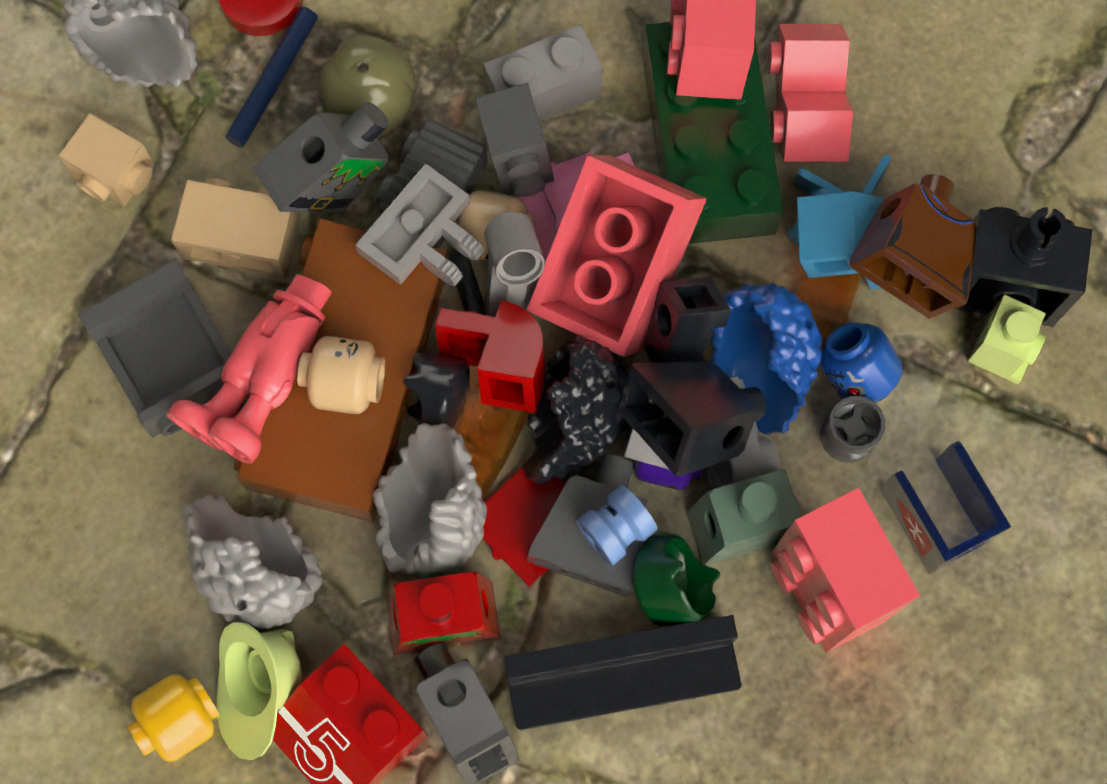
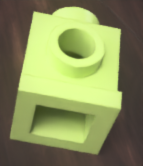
(1009, 339)

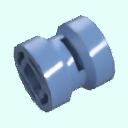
(616, 525)

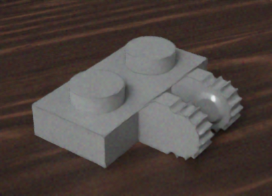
(414, 225)

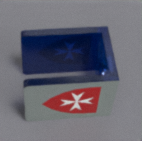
(973, 497)

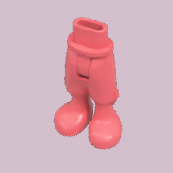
(258, 368)

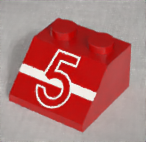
(345, 725)

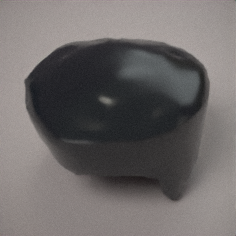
(441, 388)

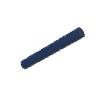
(271, 77)

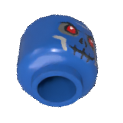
(861, 362)

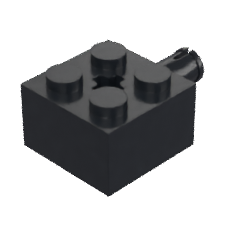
(1028, 260)

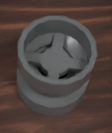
(858, 419)

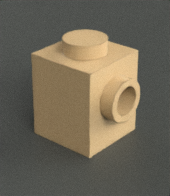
(107, 161)

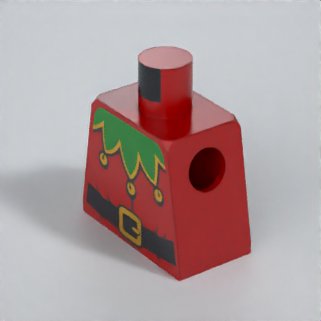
(442, 610)

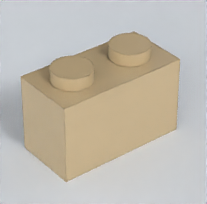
(234, 228)

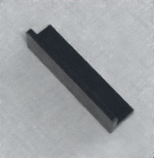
(623, 673)

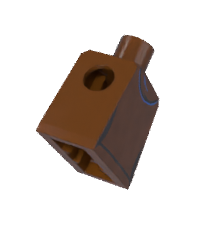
(920, 248)

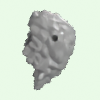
(133, 39)
(430, 506)
(249, 565)

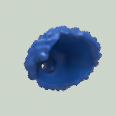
(771, 347)

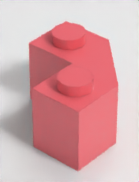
(811, 98)

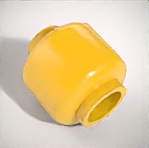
(172, 717)

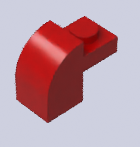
(503, 348)

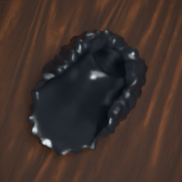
(576, 410)

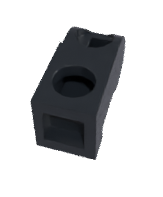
(684, 319)

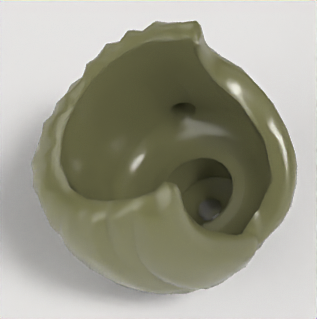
(386, 83)

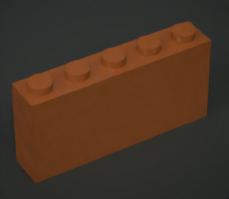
(336, 456)

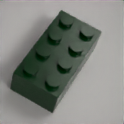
(714, 148)

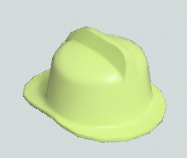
(253, 683)

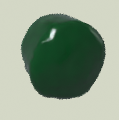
(672, 581)

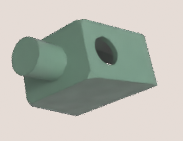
(745, 516)

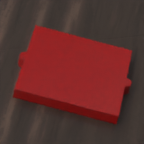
(515, 519)

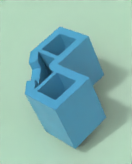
(831, 229)

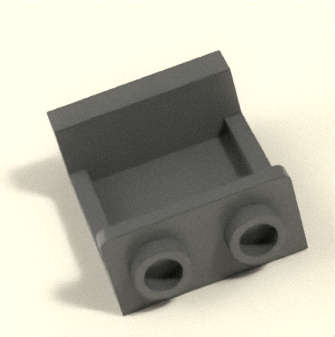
(159, 345)

